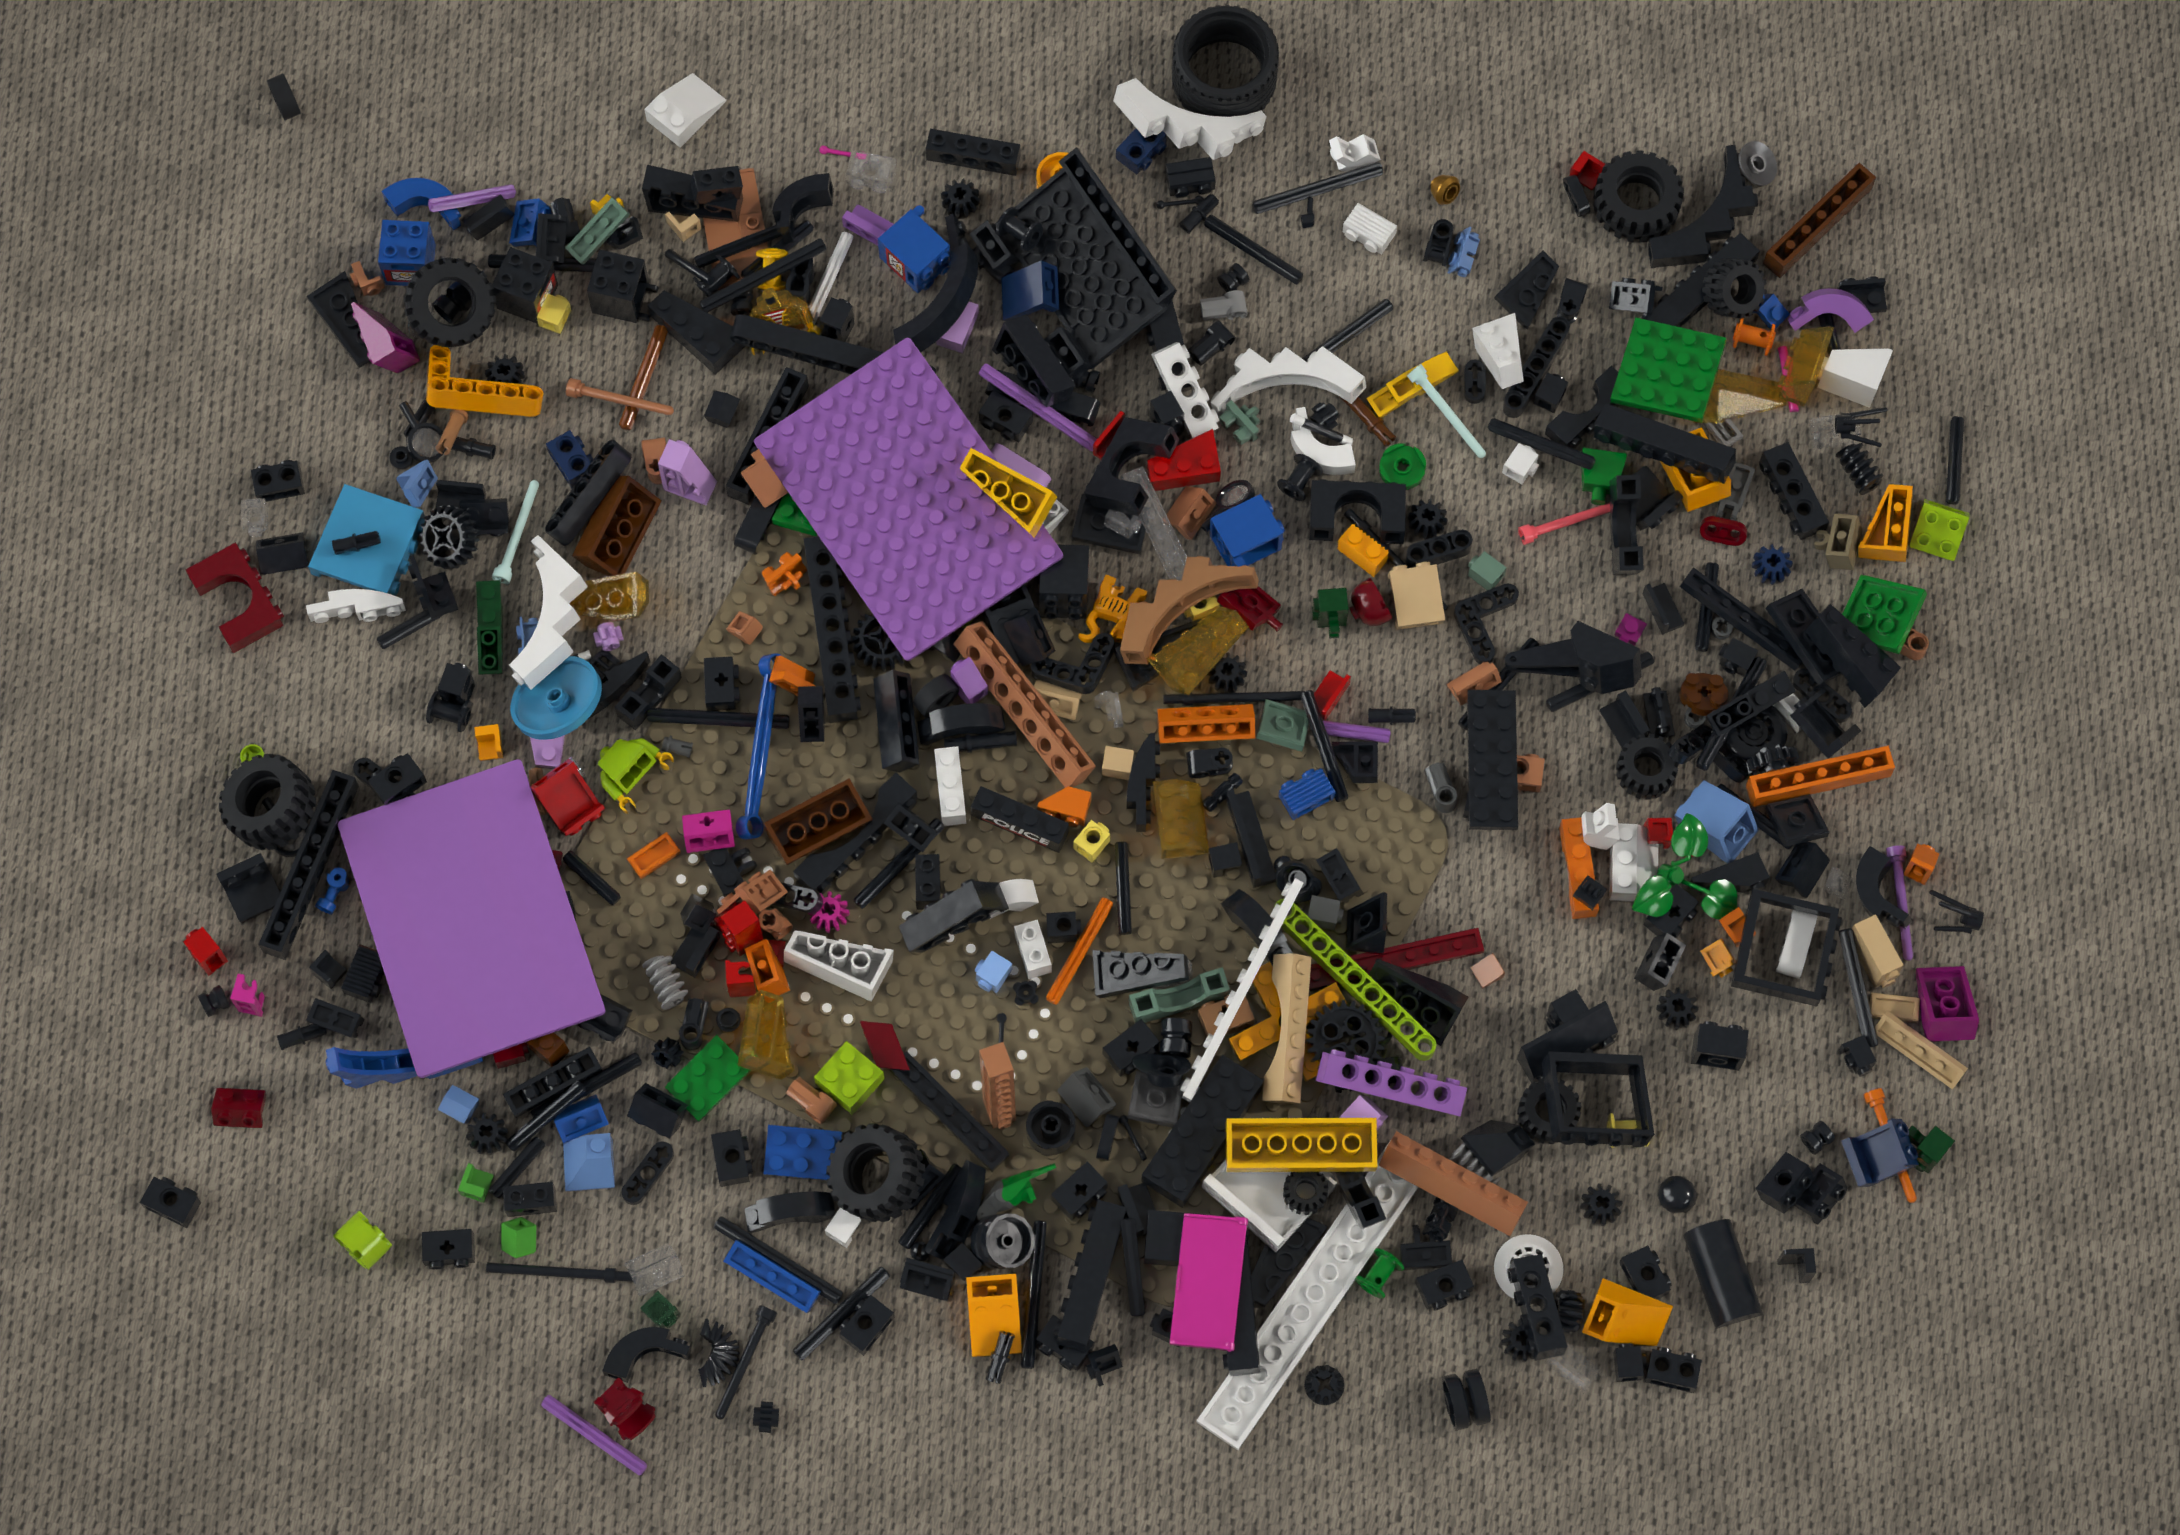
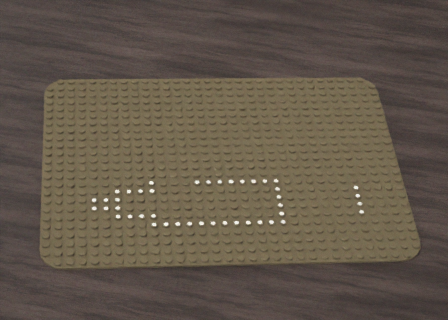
(933, 996)

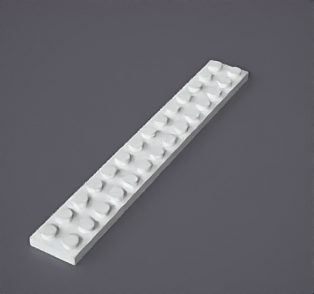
(1304, 1311)

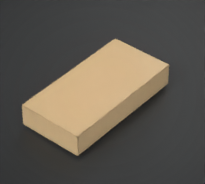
(1902, 1007)

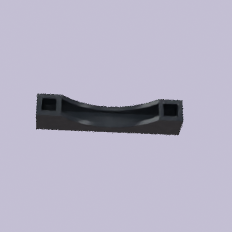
(821, 869)

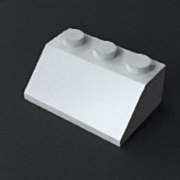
(1631, 862)

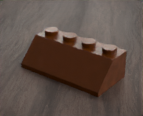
(617, 527)
(817, 821)

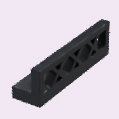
(1250, 838)

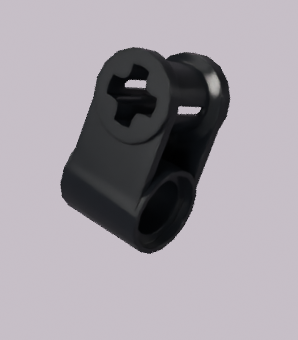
(1439, 246)
(1571, 298)
(1206, 762)

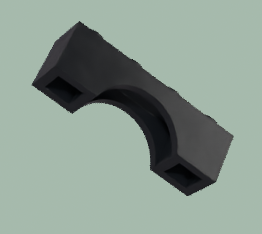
(1570, 427)

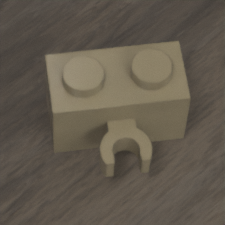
(1842, 541)

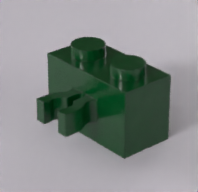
(1331, 610)
(1929, 1147)

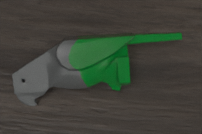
(1010, 1192)

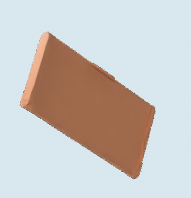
(750, 221)

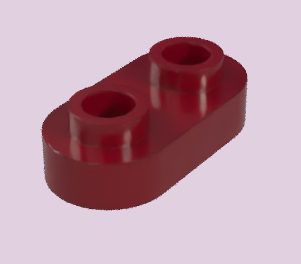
(1723, 531)

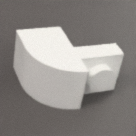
(1355, 153)
(1601, 827)
(1018, 894)

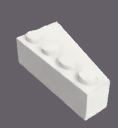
(840, 963)

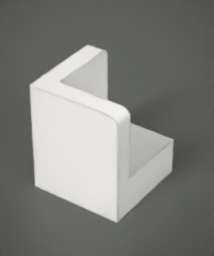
(842, 1227)

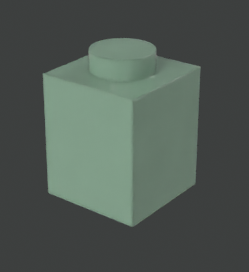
(1486, 570)

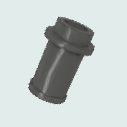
(677, 746)

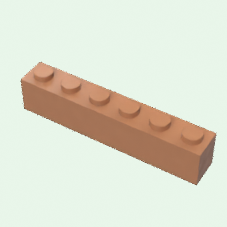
(1453, 1183)

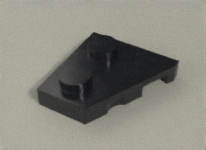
(1358, 760)

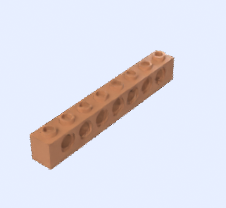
(1025, 705)
(998, 1085)

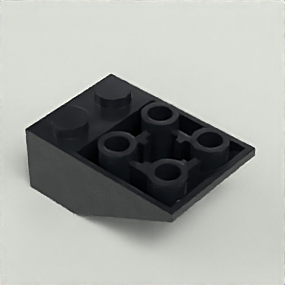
(1006, 609)

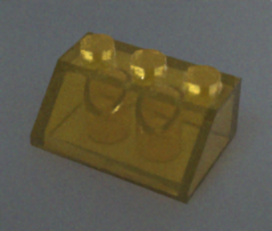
(1804, 364)
(1180, 818)

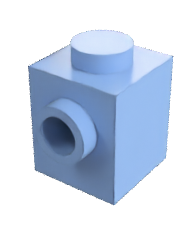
(992, 972)

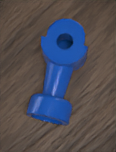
(338, 881)

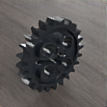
(1338, 1018)

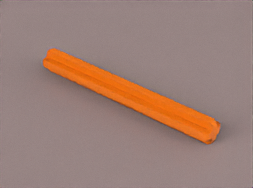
(1079, 951)

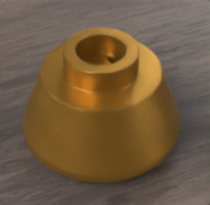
(1445, 189)

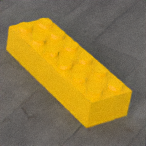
(1301, 1144)

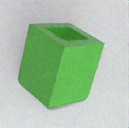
(475, 1183)
(518, 1237)

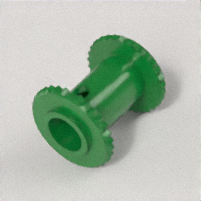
(1379, 1273)

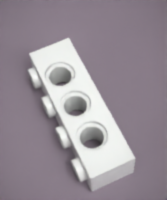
(1164, 361)

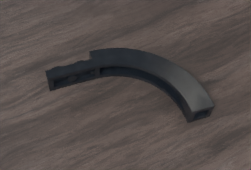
(953, 296)

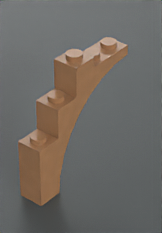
(1173, 597)

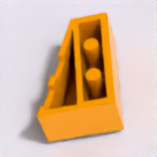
(1889, 529)

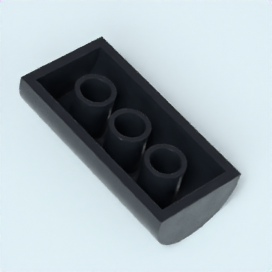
(1722, 1273)

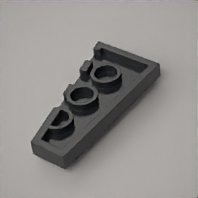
(1140, 674)

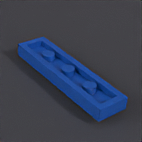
(772, 1276)

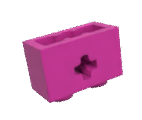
(708, 831)

